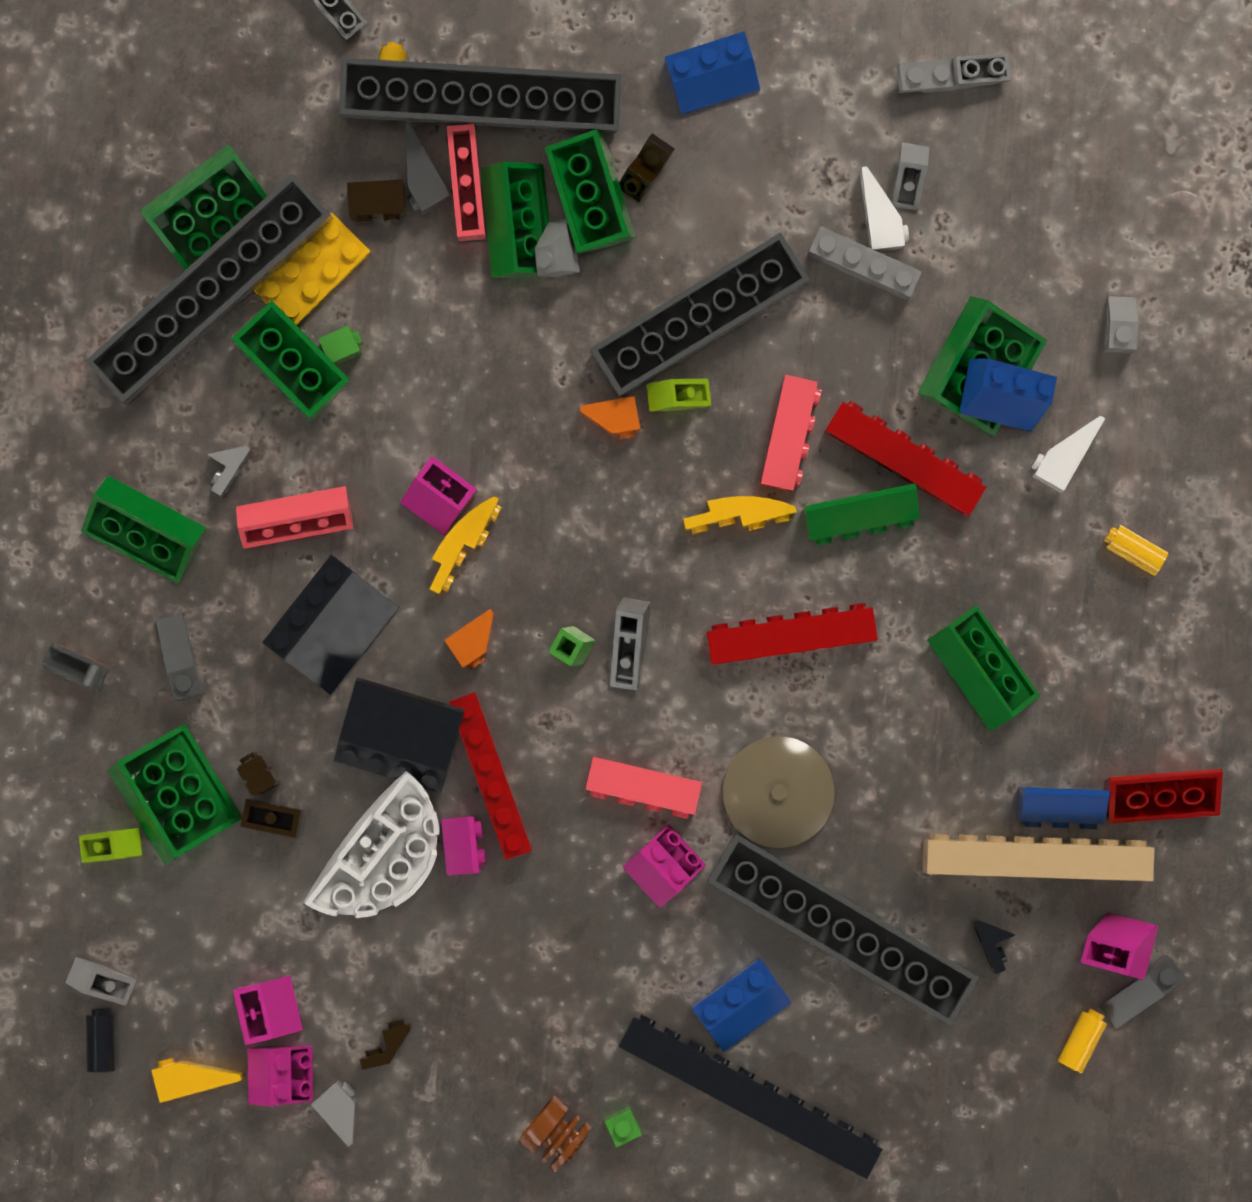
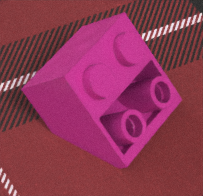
(438, 495)
(462, 845)
(664, 866)
(1120, 945)
(267, 1010)
(280, 1075)

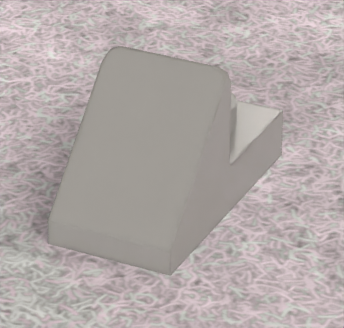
(233, 460)

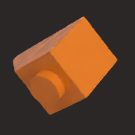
(614, 416)
(472, 640)

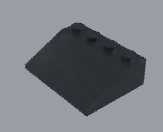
(330, 624)
(399, 733)

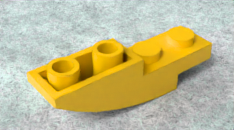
(750, 510)
(467, 532)

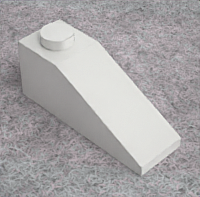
(882, 219)
(1062, 460)

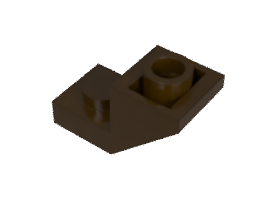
(646, 167)
(393, 1038)

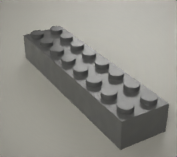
(700, 315)

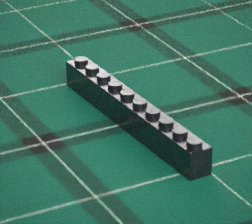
(750, 1096)

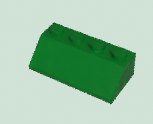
(590, 192)
(514, 216)
(290, 361)
(861, 513)
(142, 529)
(983, 668)

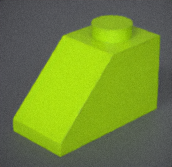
(678, 394)
(110, 845)

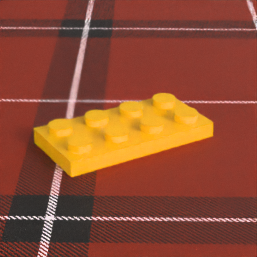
(314, 271)

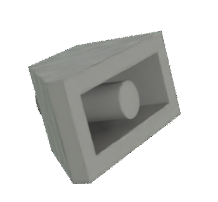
(910, 176)
(556, 251)
(1121, 325)
(100, 981)
(338, 1110)

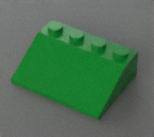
(204, 206)
(979, 333)
(174, 794)

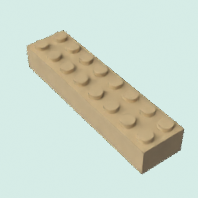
(1038, 859)

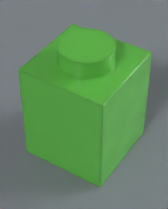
(341, 345)
(572, 646)
(623, 1126)

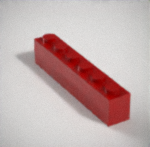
(905, 459)
(791, 635)
(492, 778)

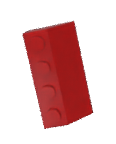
(1164, 796)

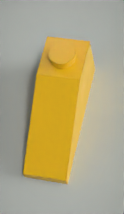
(186, 1078)

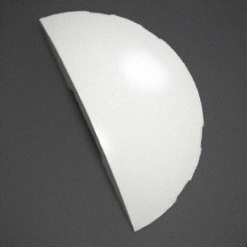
(382, 855)

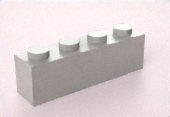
(864, 263)

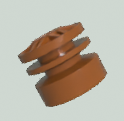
(554, 1134)

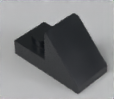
(988, 937)

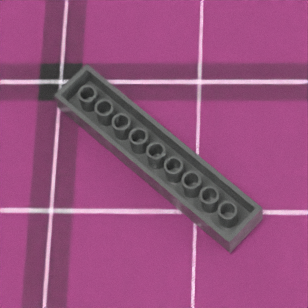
(479, 95)
(209, 289)
(843, 929)

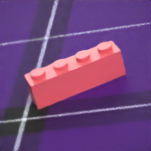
(466, 182)
(789, 433)
(294, 517)
(644, 786)

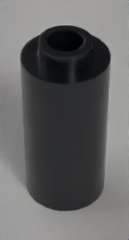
(100, 1041)

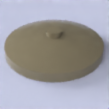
(778, 792)

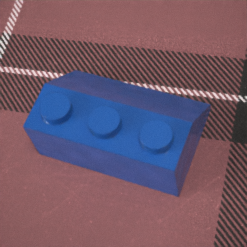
(712, 73)
(1006, 393)
(1062, 807)
(741, 1004)

